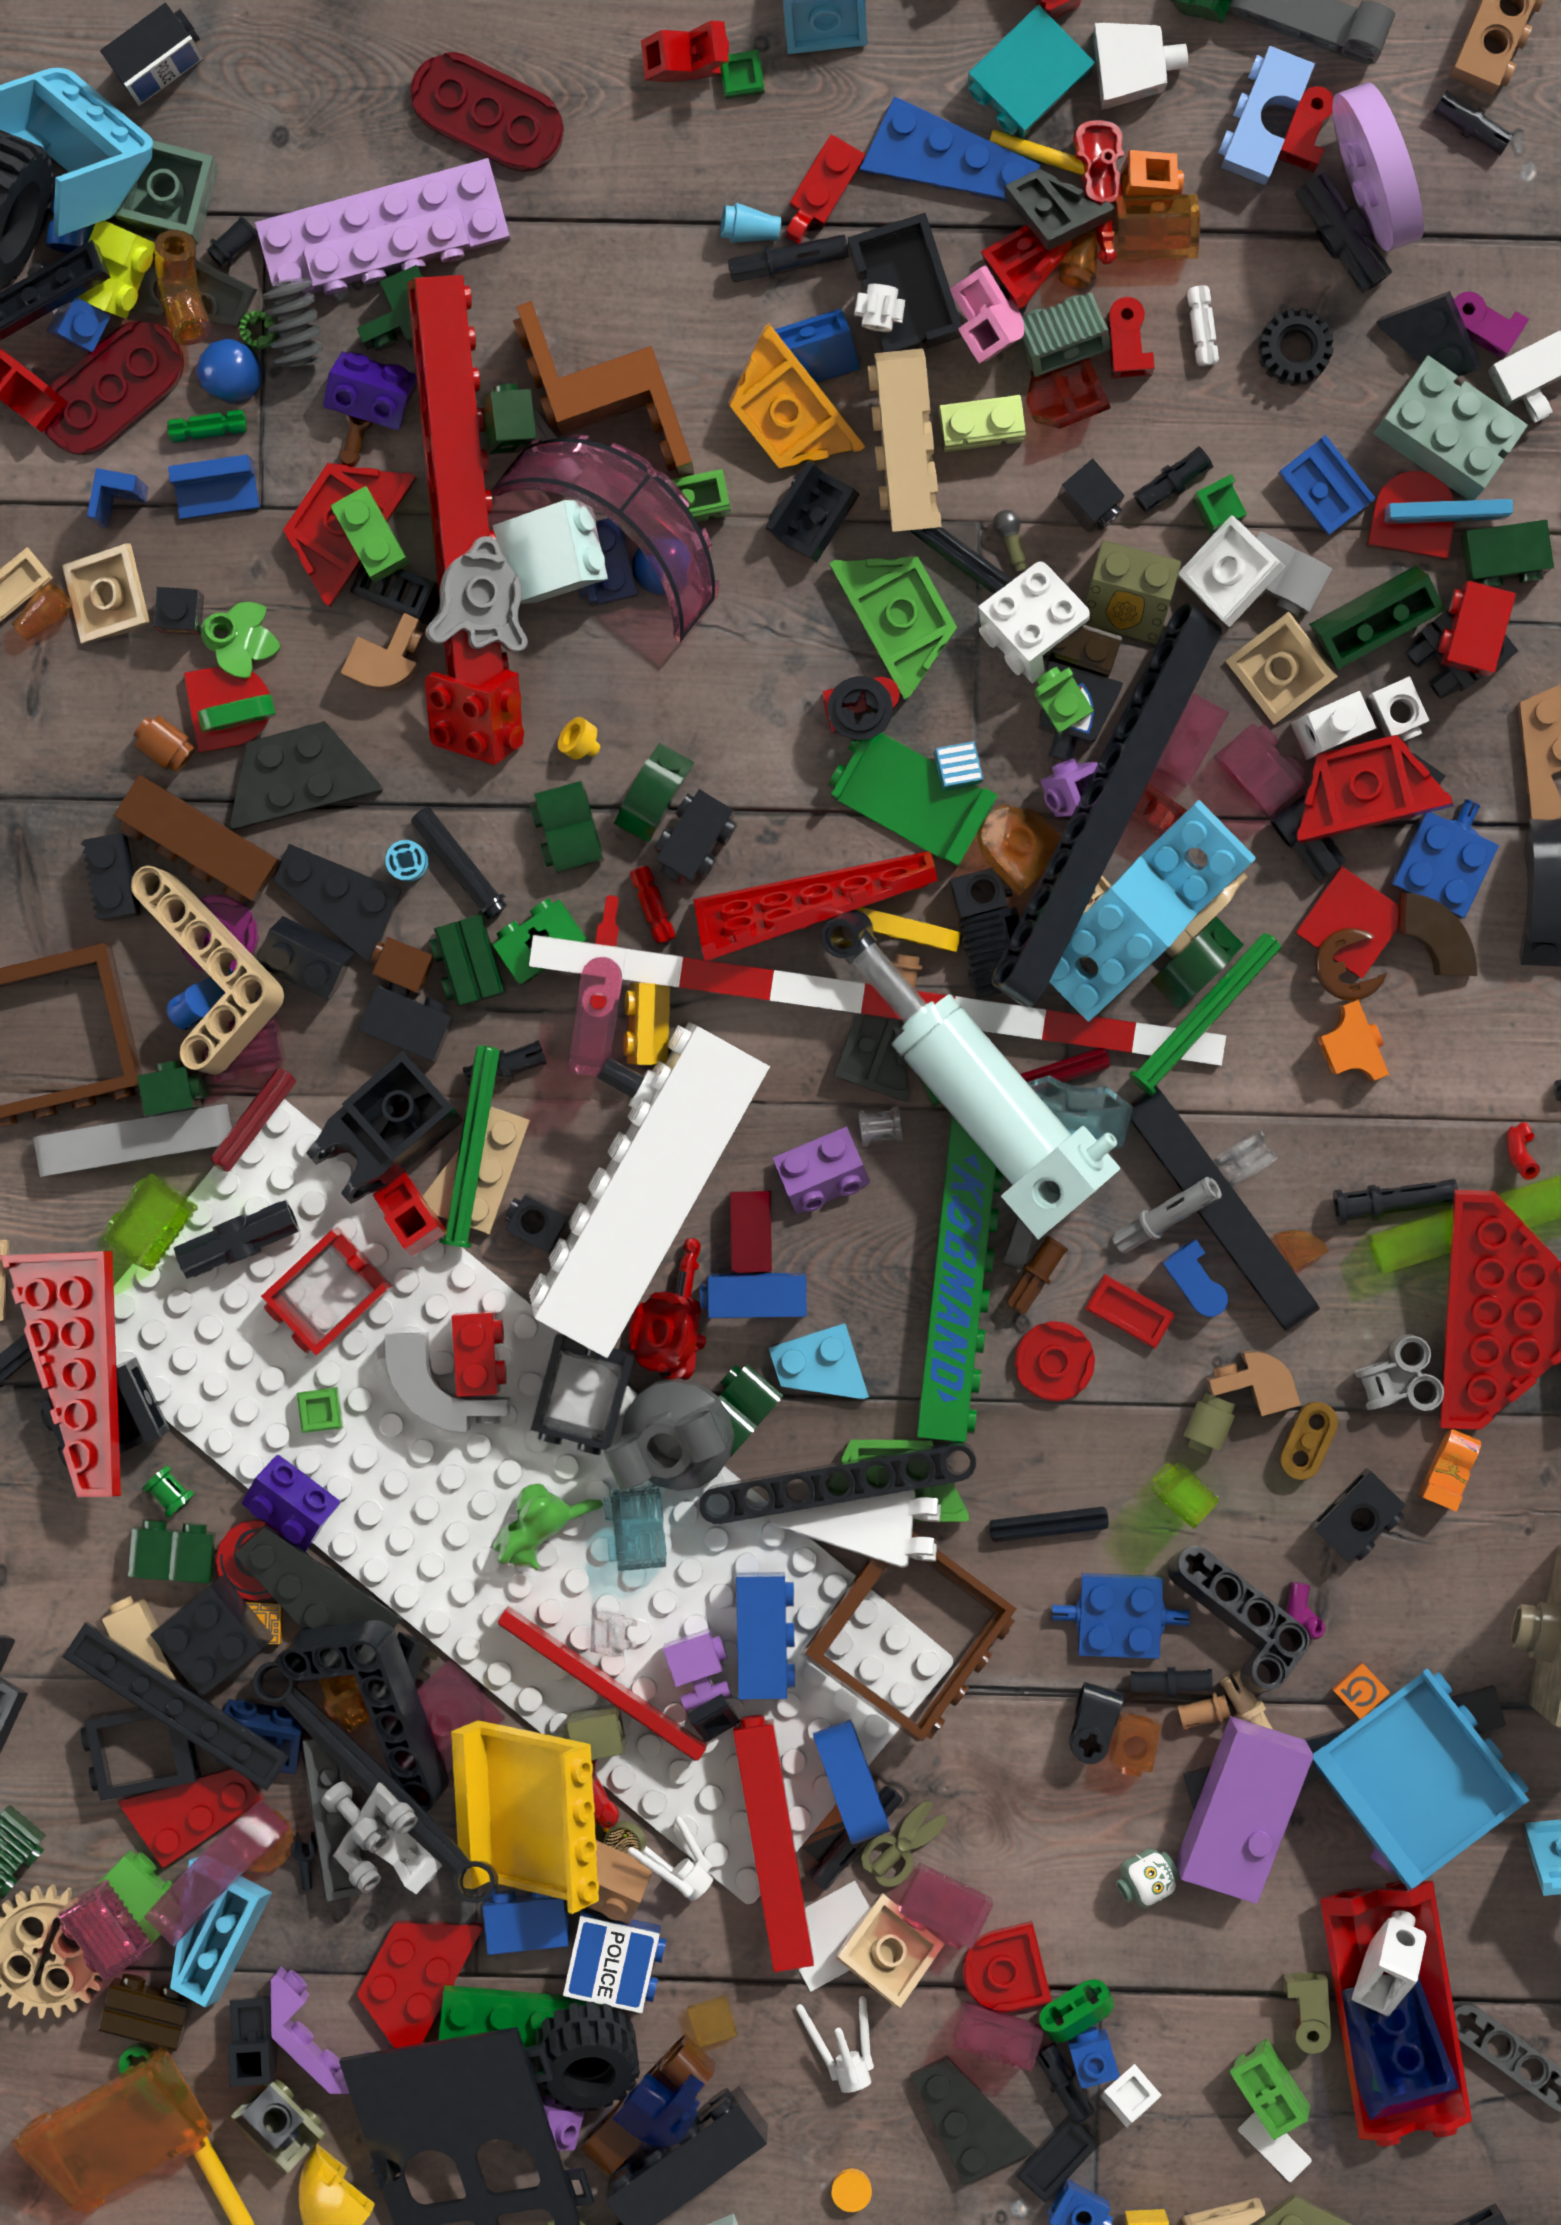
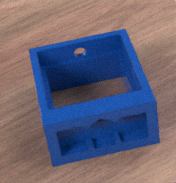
(754, 1295)

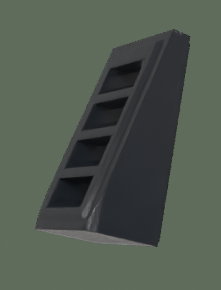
(419, 603)

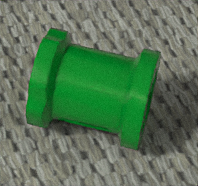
(168, 1491)

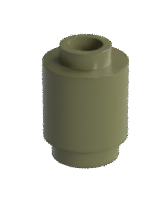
(1209, 1424)

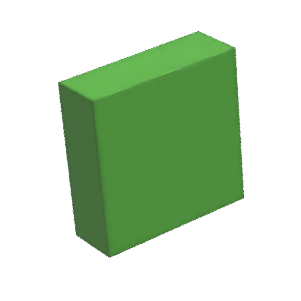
(319, 1410)

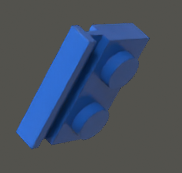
(1326, 485)

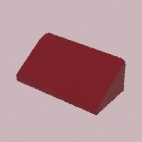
(750, 1231)

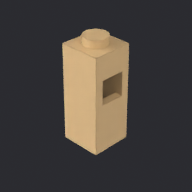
(131, 1626)

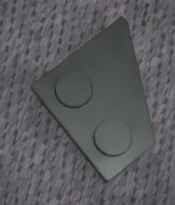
(1055, 209)
(871, 1059)

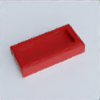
(1129, 1311)

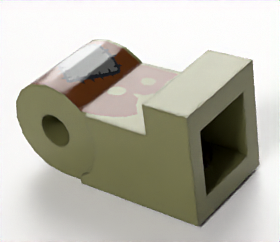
(1312, 2023)

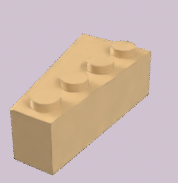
(906, 439)

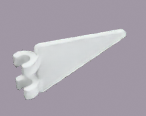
(869, 1526)

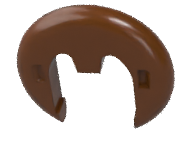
(1329, 971)

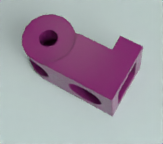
(1487, 326)

